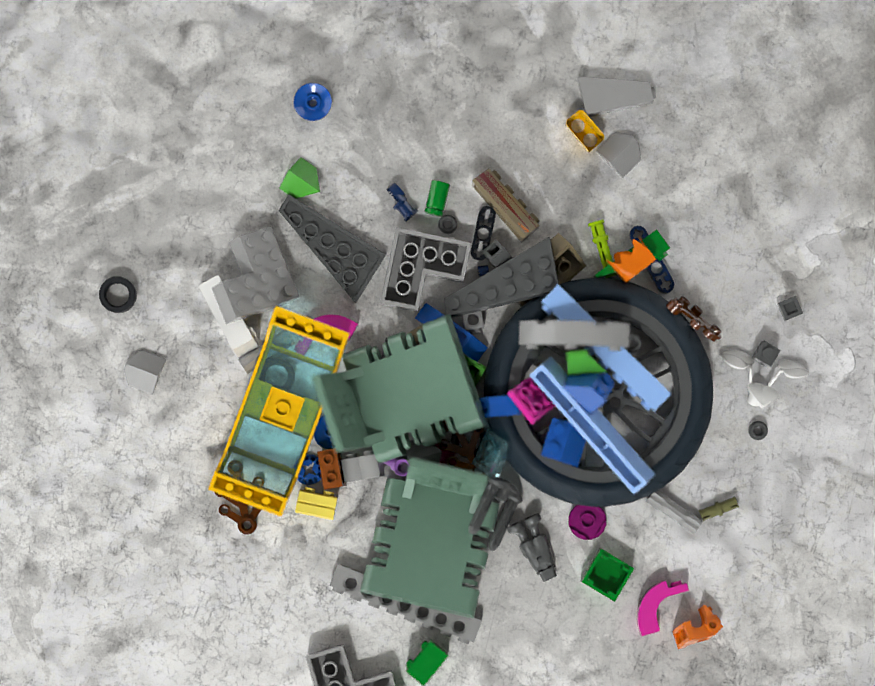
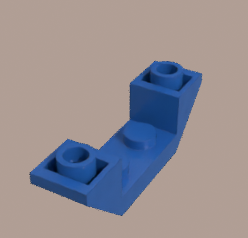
(470, 345)
(499, 406)

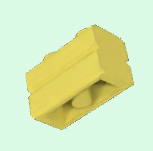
(316, 504)

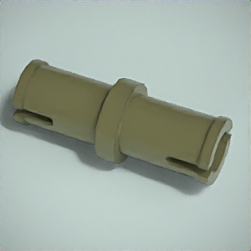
(718, 508)

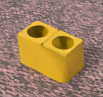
(580, 114)

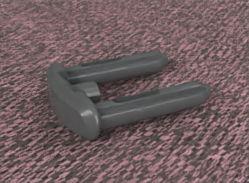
(506, 491)

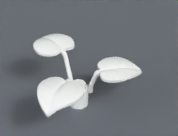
(759, 394)

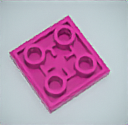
(531, 400)

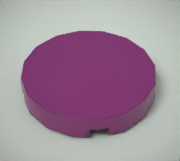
(587, 522)

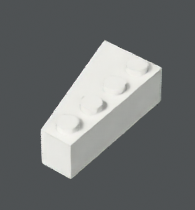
(237, 332)

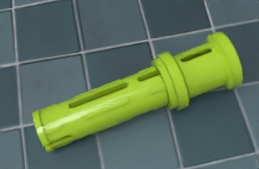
(600, 239)

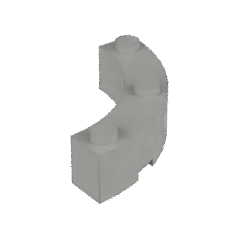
(574, 334)

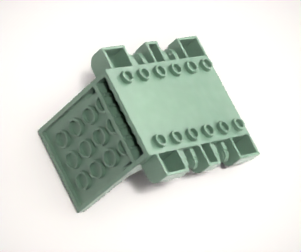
(404, 393)
(431, 539)

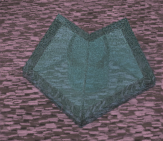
(491, 454)

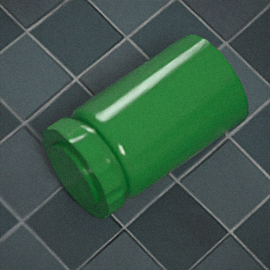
(437, 198)

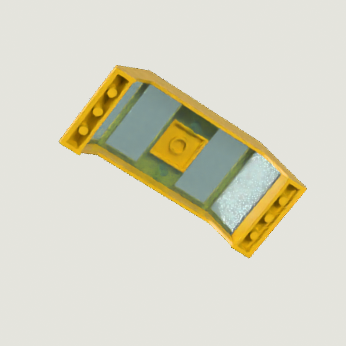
(278, 412)

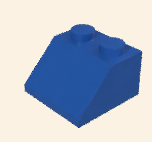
(589, 389)
(563, 443)

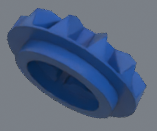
(310, 479)

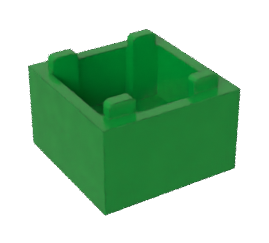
(607, 574)
(426, 662)

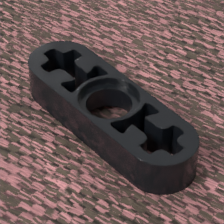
(491, 220)

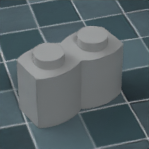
(361, 467)

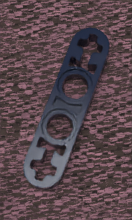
(667, 278)

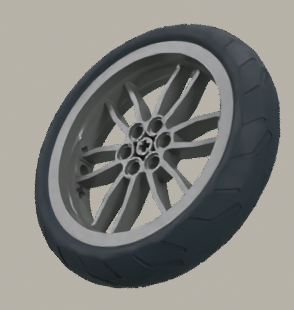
(673, 441)

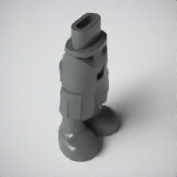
(535, 549)

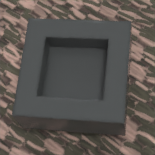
(790, 308)

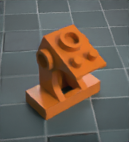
(686, 634)

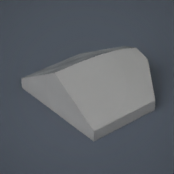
(620, 153)
(144, 370)

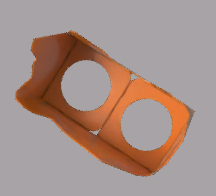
(629, 263)

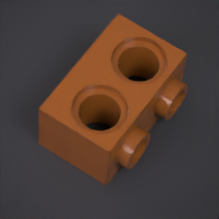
(331, 468)

